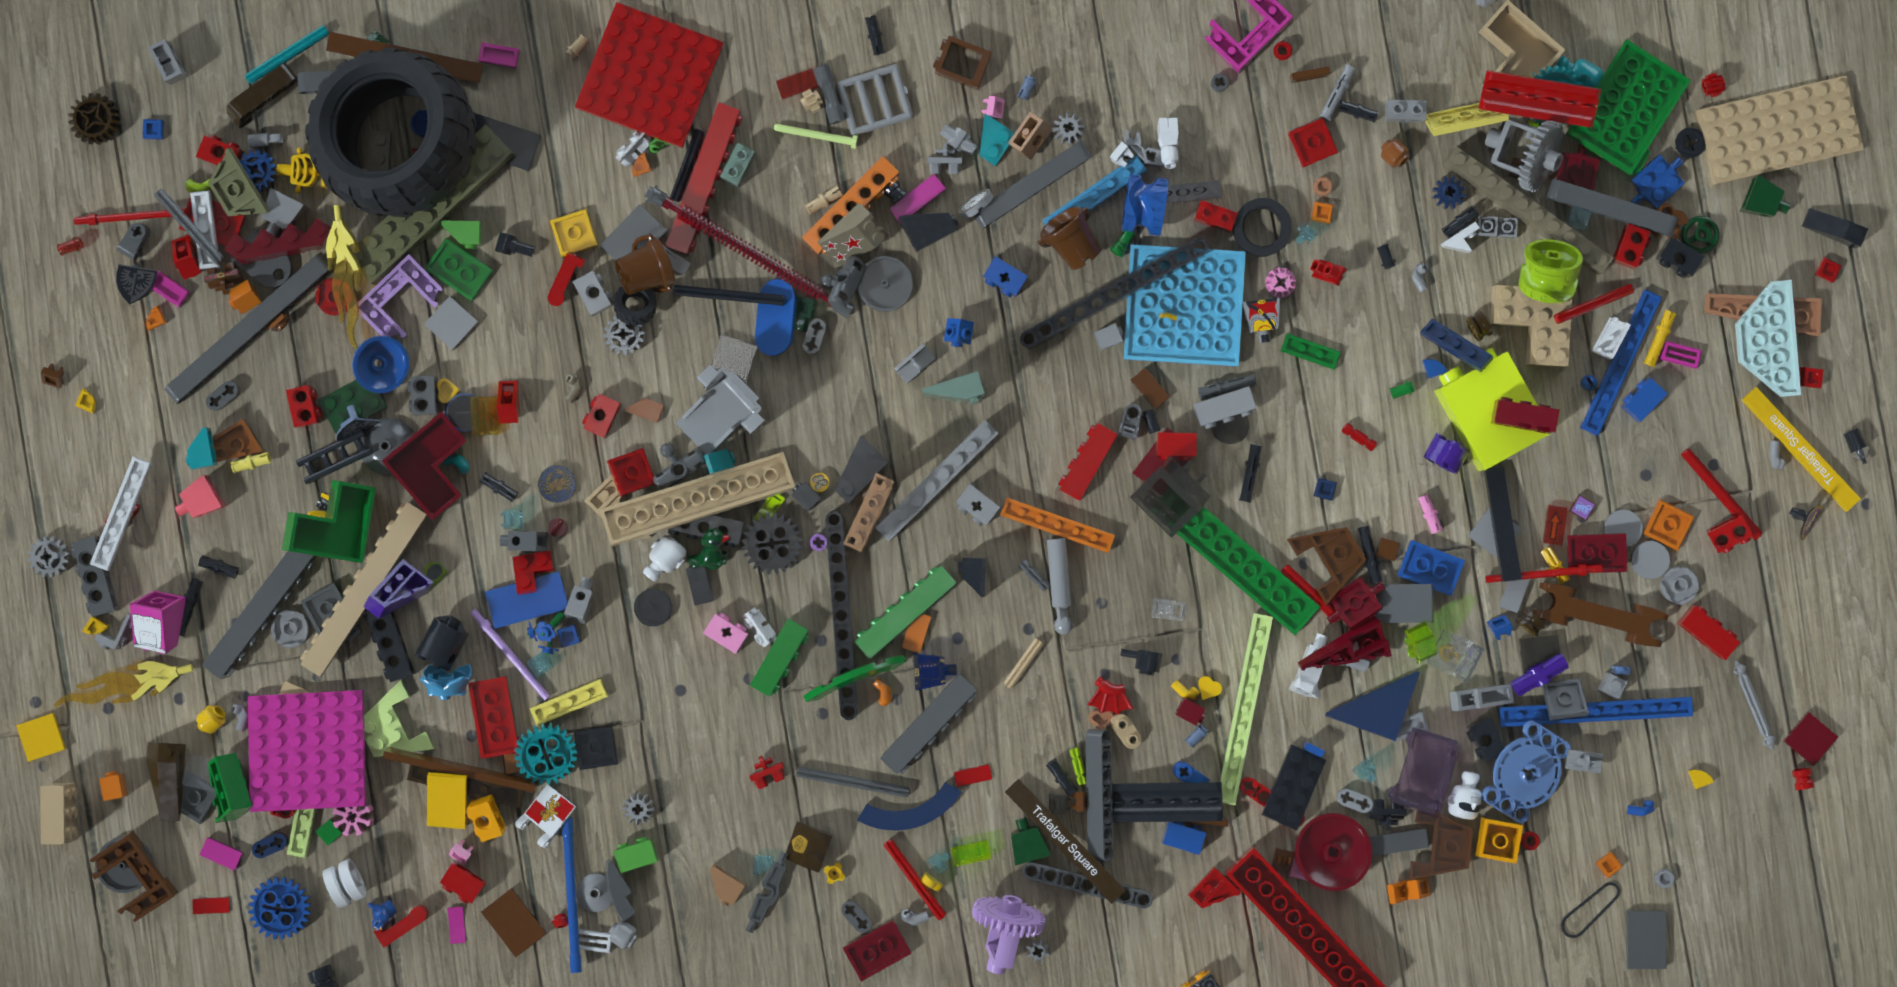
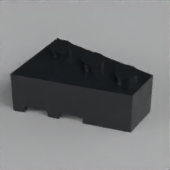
(860, 470)

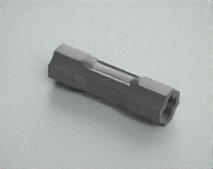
(825, 82)

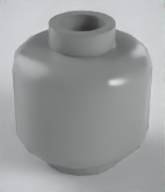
(623, 934)

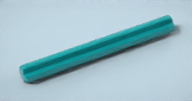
(287, 54)

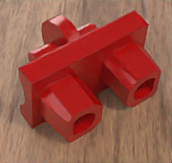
(1327, 272)
(759, 777)

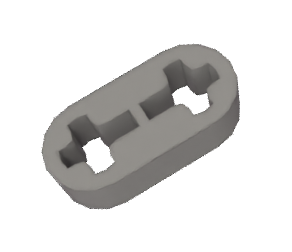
(1352, 804)

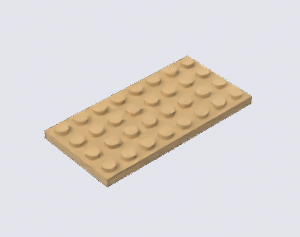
(1779, 130)

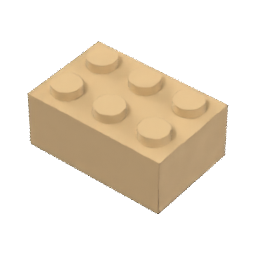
(58, 813)

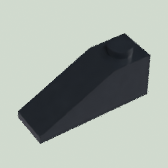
(1835, 228)

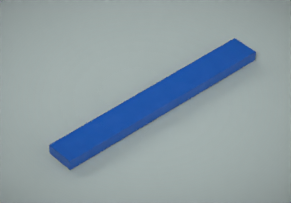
(1620, 363)

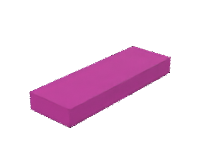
(918, 197)

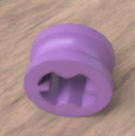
(822, 537)

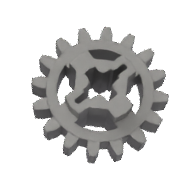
(624, 343)
(50, 564)

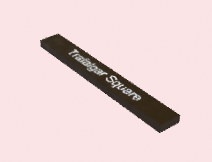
(1065, 841)

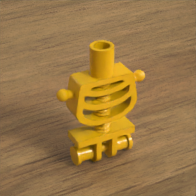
(296, 170)

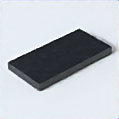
(518, 140)

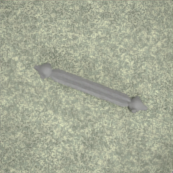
(1754, 705)

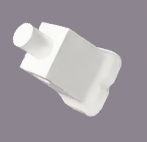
(1307, 681)

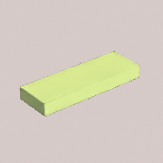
(301, 832)

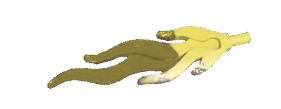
(344, 245)
(133, 684)

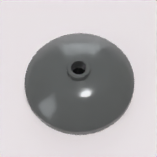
(386, 431)

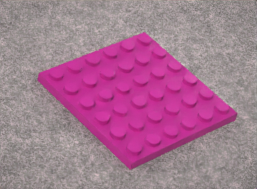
(306, 751)

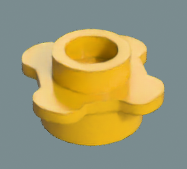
(829, 871)

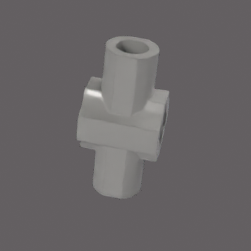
(958, 139)

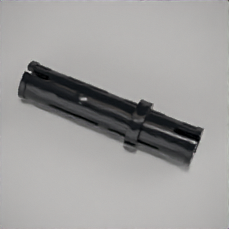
(1250, 473)
(1369, 553)
(191, 599)

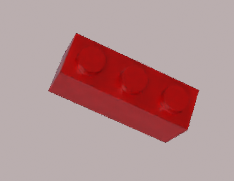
(1709, 632)

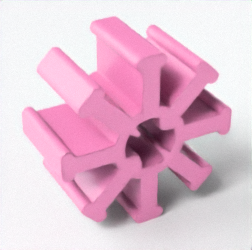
(358, 820)

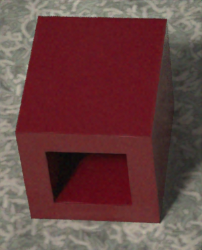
(1190, 712)

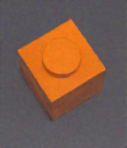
(244, 297)
(113, 786)

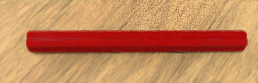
(1718, 490)

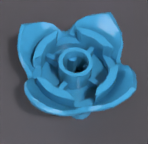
(446, 684)

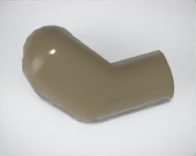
(575, 387)

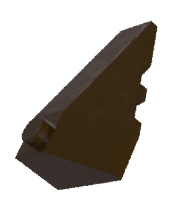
(166, 773)

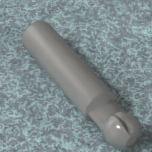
(1059, 584)

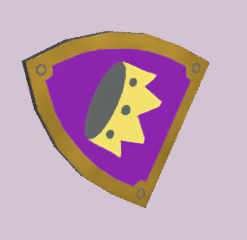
(1808, 518)

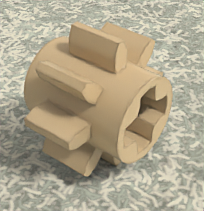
(811, 101)

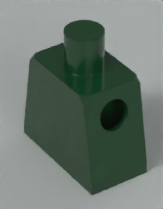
(1764, 199)
(1027, 843)

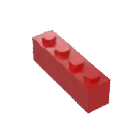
(1087, 463)

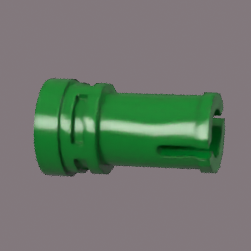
(1121, 245)

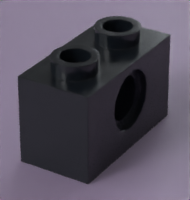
(1690, 257)
(1485, 727)

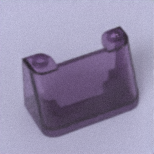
(1425, 772)

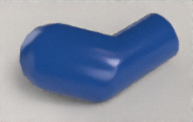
(1641, 811)

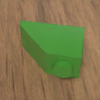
(465, 232)

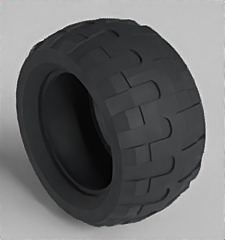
(349, 98)

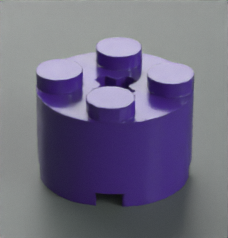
(1446, 453)

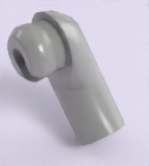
(1418, 275)
(913, 918)

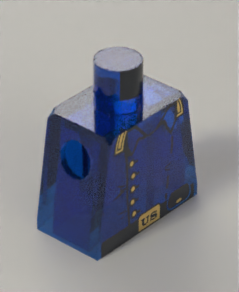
(931, 670)

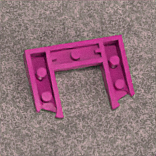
(1240, 55)

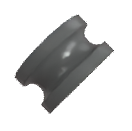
(1221, 88)

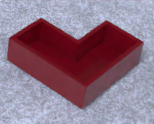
(416, 464)

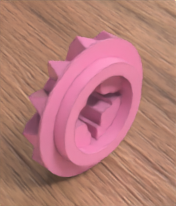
(1271, 280)

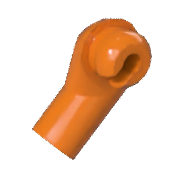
(885, 692)

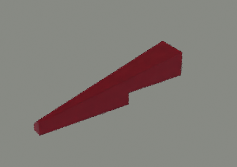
(1359, 643)

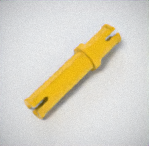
(1660, 337)

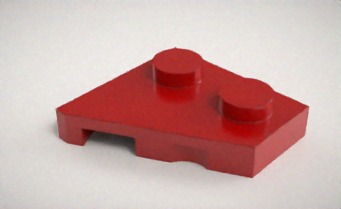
(1213, 889)

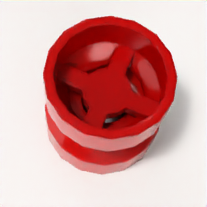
(1803, 778)

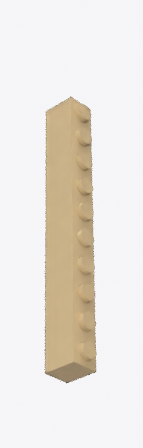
(375, 571)

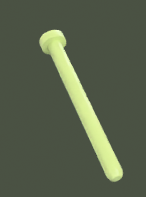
(817, 135)

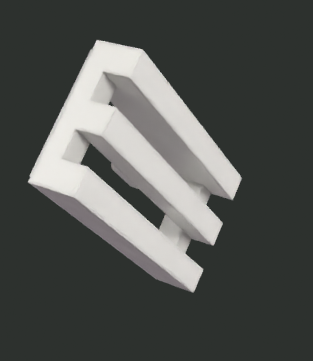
(592, 940)

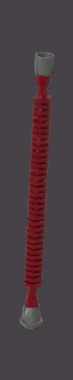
(660, 199)

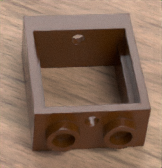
(945, 46)

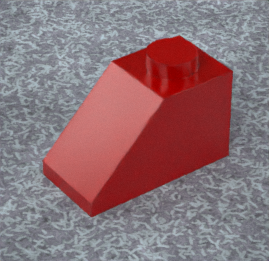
(185, 257)
(508, 402)

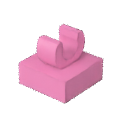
(995, 107)
(460, 854)

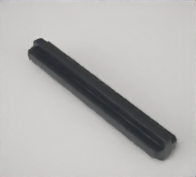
(687, 165)

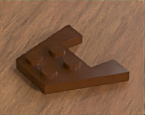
(1338, 554)
(1449, 847)

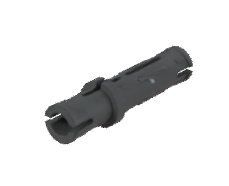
(1228, 386)

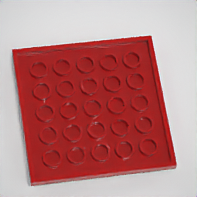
(649, 75)

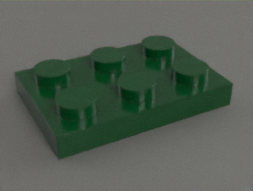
(365, 403)

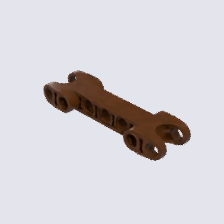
(1634, 623)

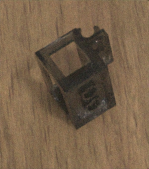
(1171, 496)

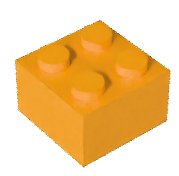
(1498, 840)

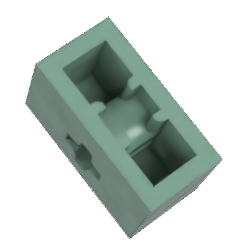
(738, 165)

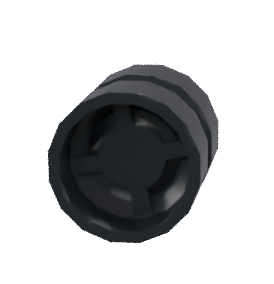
(322, 977)

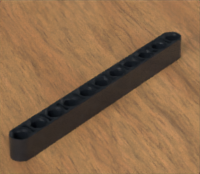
(1124, 293)
(844, 605)

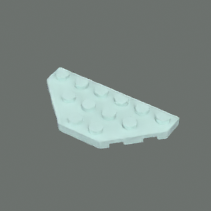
(1769, 339)

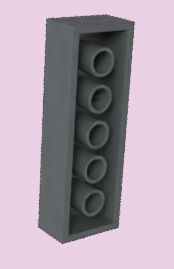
(928, 723)

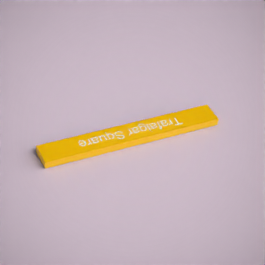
(1800, 449)

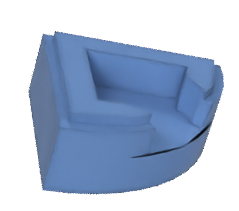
(1620, 670)

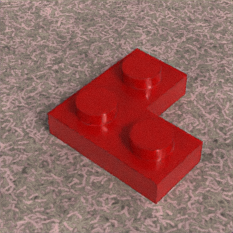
(527, 566)

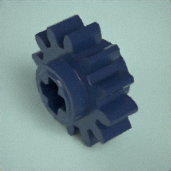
(1442, 188)

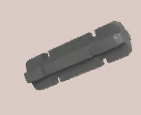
(1034, 575)

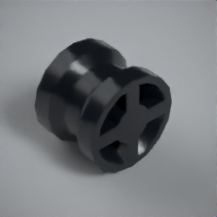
(895, 192)

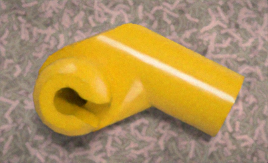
(1184, 692)

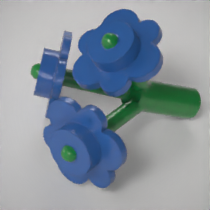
(546, 632)

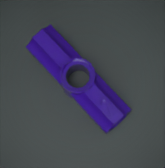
(1539, 674)

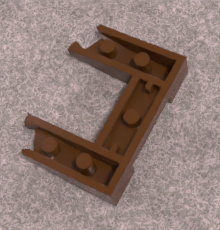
(157, 887)

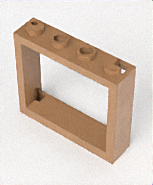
(869, 512)

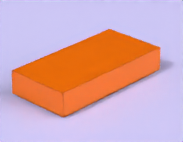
(916, 633)

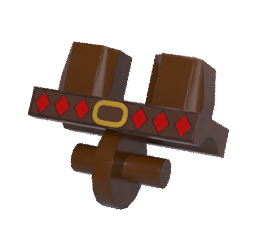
(223, 280)

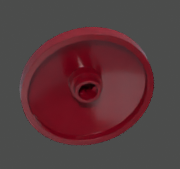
(1333, 852)

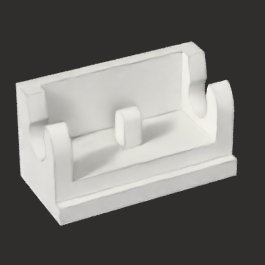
(1611, 338)

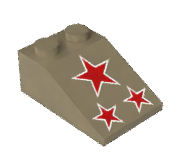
(853, 235)

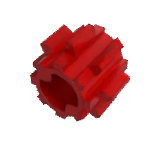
(1713, 85)

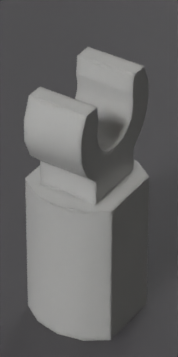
(264, 139)

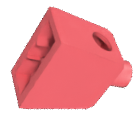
(200, 498)

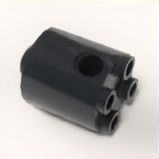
(442, 642)

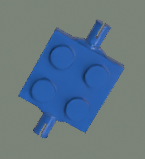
(1657, 181)

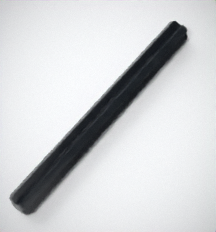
(730, 295)

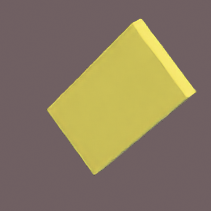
(1462, 119)

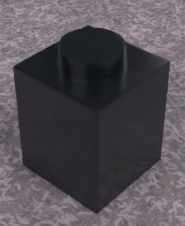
(805, 496)

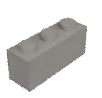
(1224, 407)

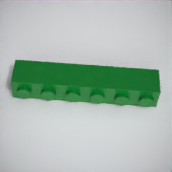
(905, 612)

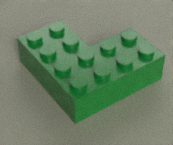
(342, 531)

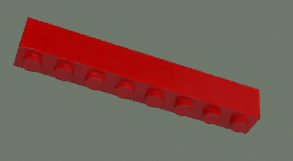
(704, 176)

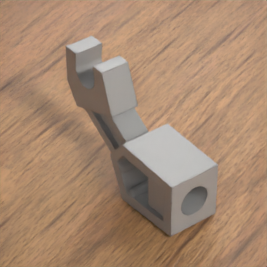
(1135, 145)

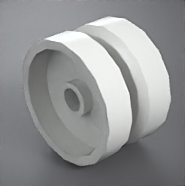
(344, 883)

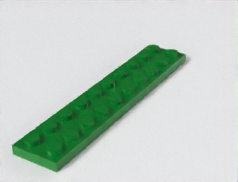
(1248, 570)

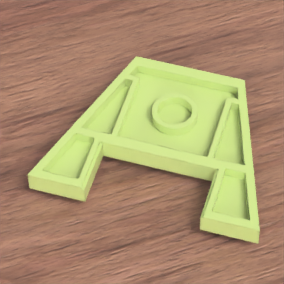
(385, 728)

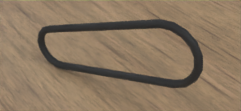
(1585, 901)

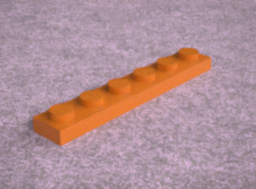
(1057, 525)

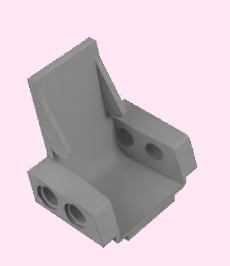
(720, 409)

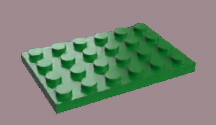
(1632, 106)

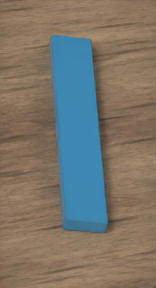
(1104, 188)

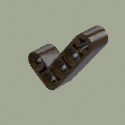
(259, 94)

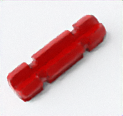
(1359, 437)

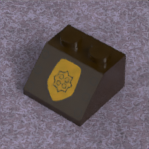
(808, 846)

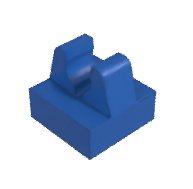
(1500, 626)

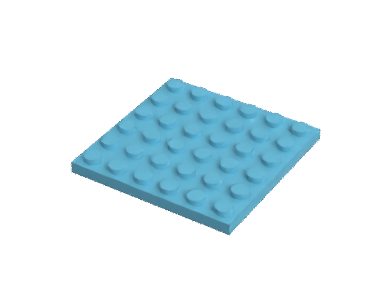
(1201, 295)

